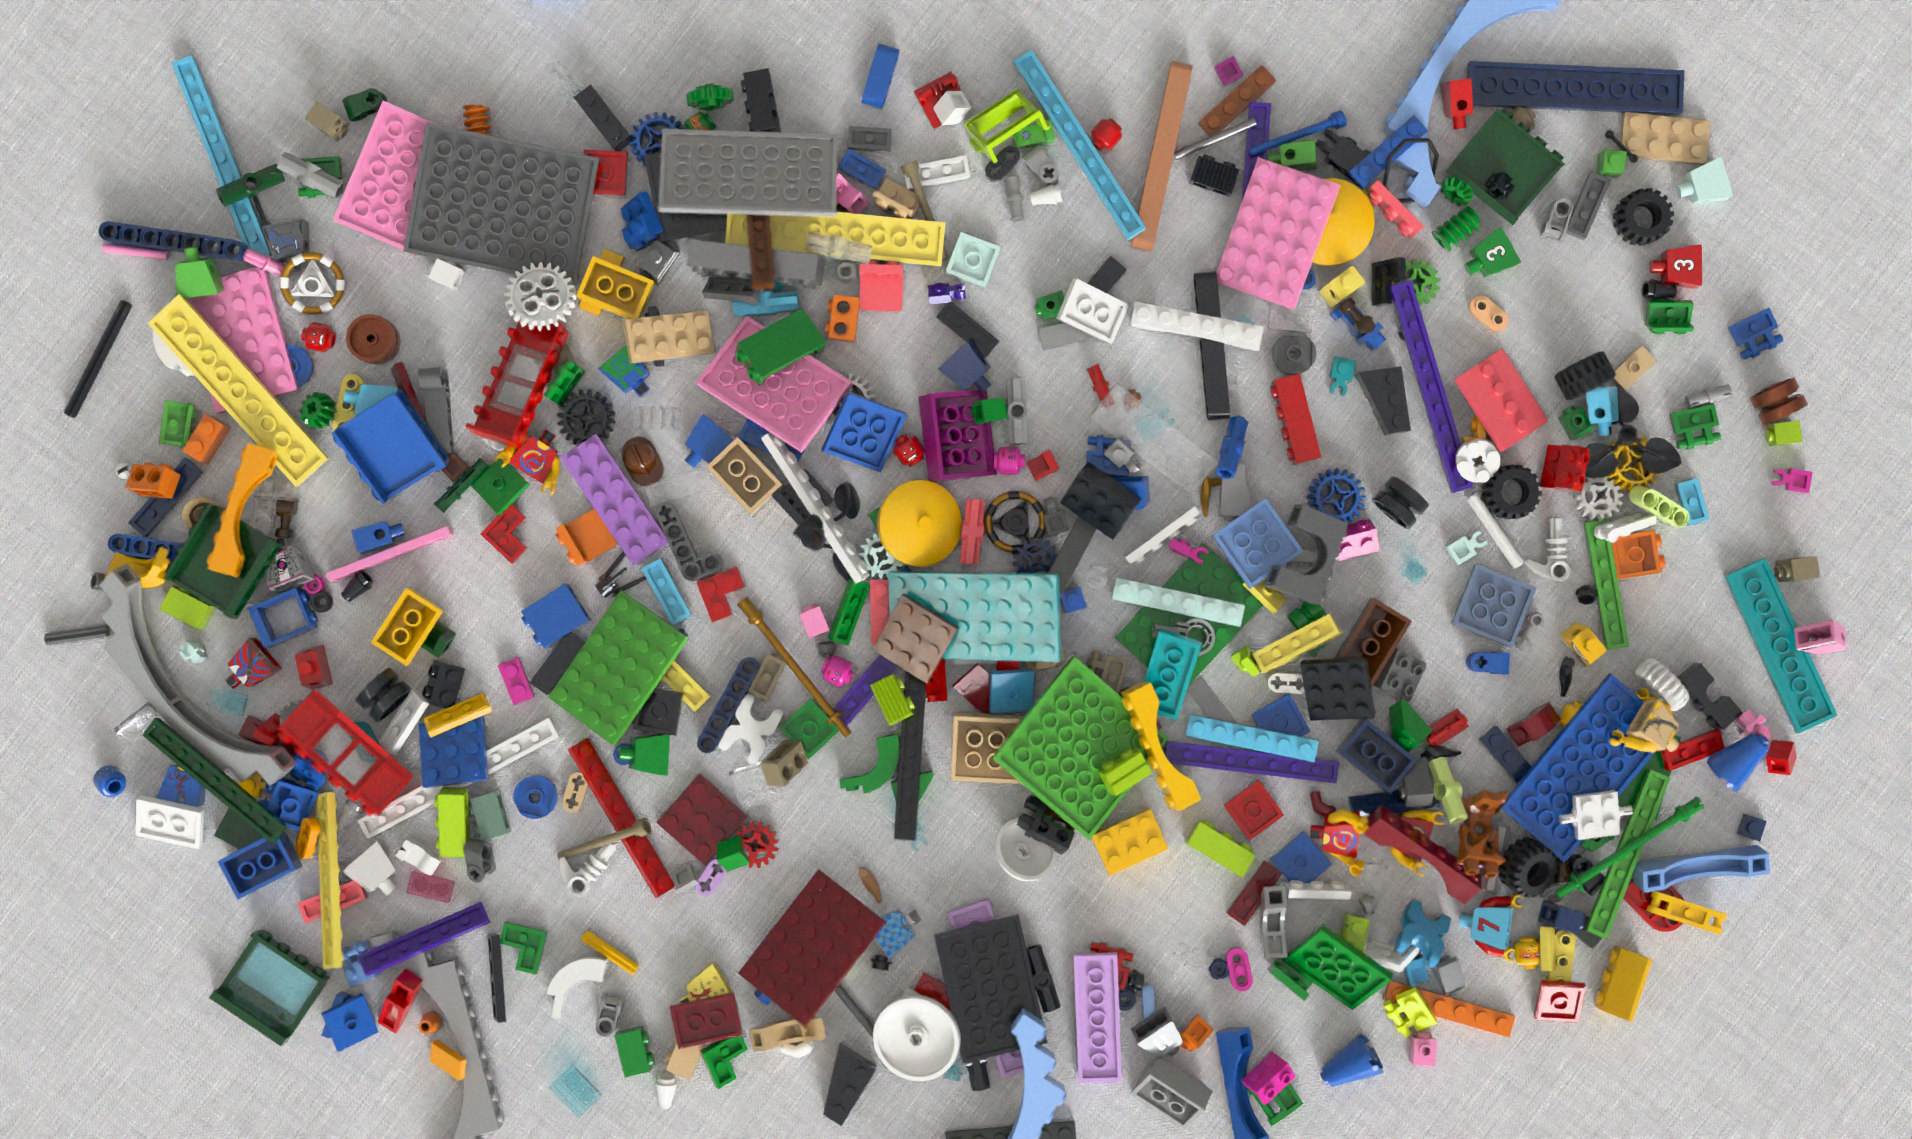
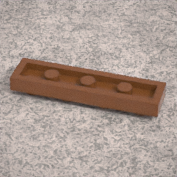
(1237, 101)

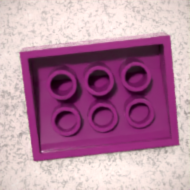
(952, 440)

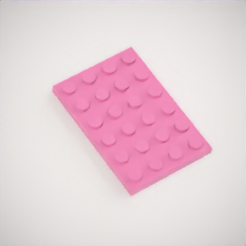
(385, 177)
(1276, 233)
(251, 327)
(788, 402)

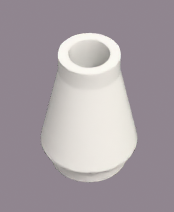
(1048, 195)
(665, 1088)

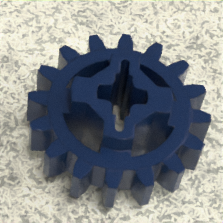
(1041, 551)

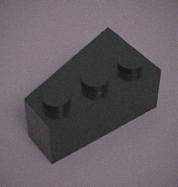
(761, 101)
(1387, 398)
(847, 1083)

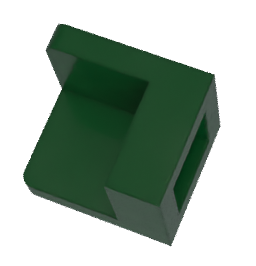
(438, 640)

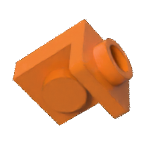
(1195, 1034)

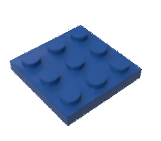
(864, 431)
(454, 755)

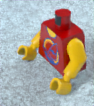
(535, 459)
(1421, 821)
(1341, 837)

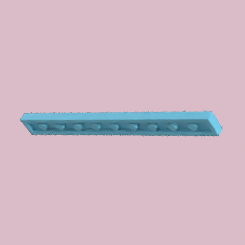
(1079, 145)
(219, 150)

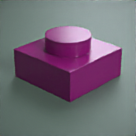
(1228, 71)

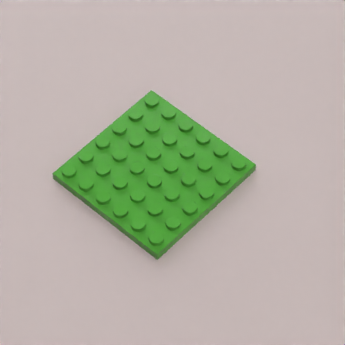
(1067, 741)

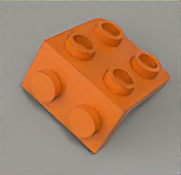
(585, 538)

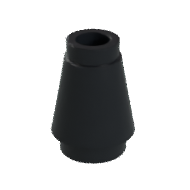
(1657, 290)
(357, 585)

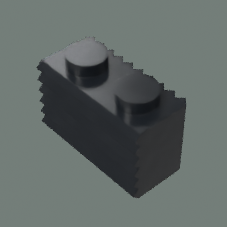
(1214, 175)

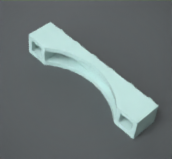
(1178, 602)

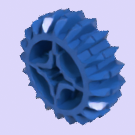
(647, 127)
(1354, 492)

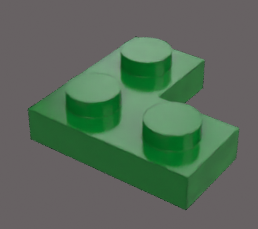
(531, 945)
(718, 1057)

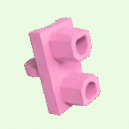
(1751, 724)

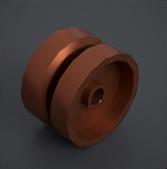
(360, 335)
(1779, 403)

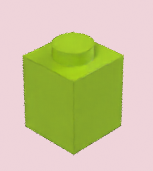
(1783, 433)

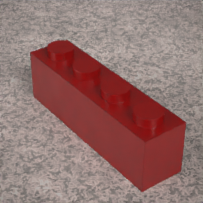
(1296, 419)

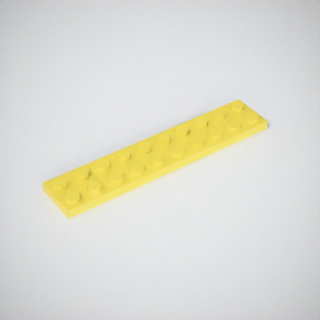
(891, 237)
(238, 389)

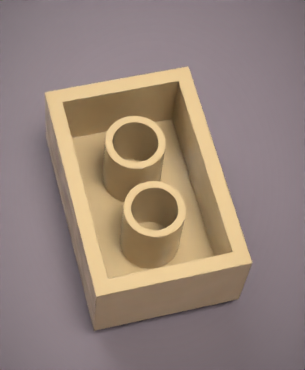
(744, 476)

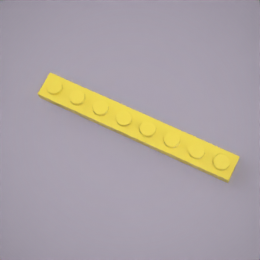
(329, 881)

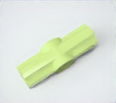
(1447, 790)

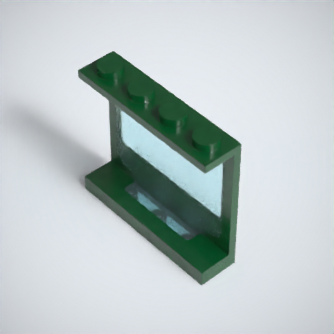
(271, 987)

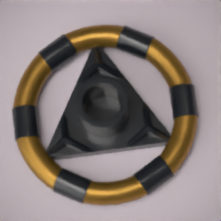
(1014, 521)

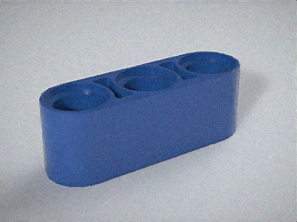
(880, 76)

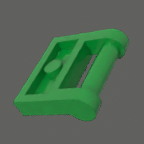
(1286, 1100)

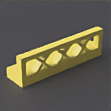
(1297, 644)

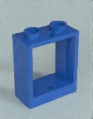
(262, 623)

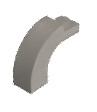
(1273, 921)

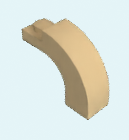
(784, 1032)

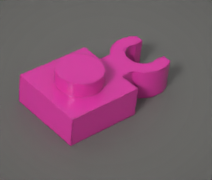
(1795, 480)

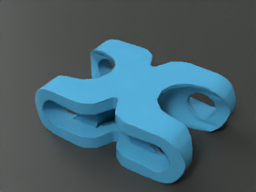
(1422, 933)

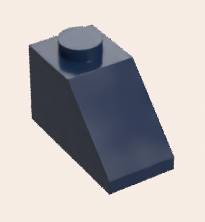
(1561, 917)

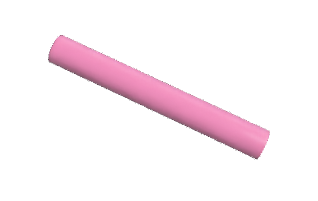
(136, 251)

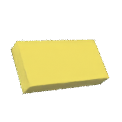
(1547, 948)

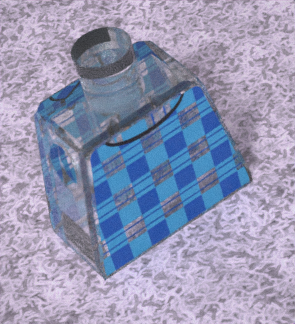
(897, 931)

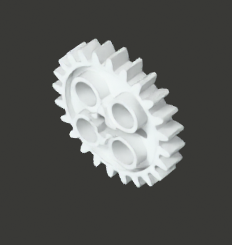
(536, 279)

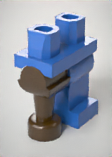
(1359, 325)

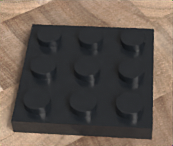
(1338, 689)

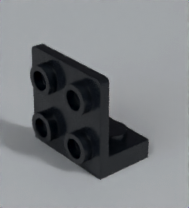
(792, 504)

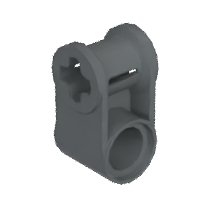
(478, 857)

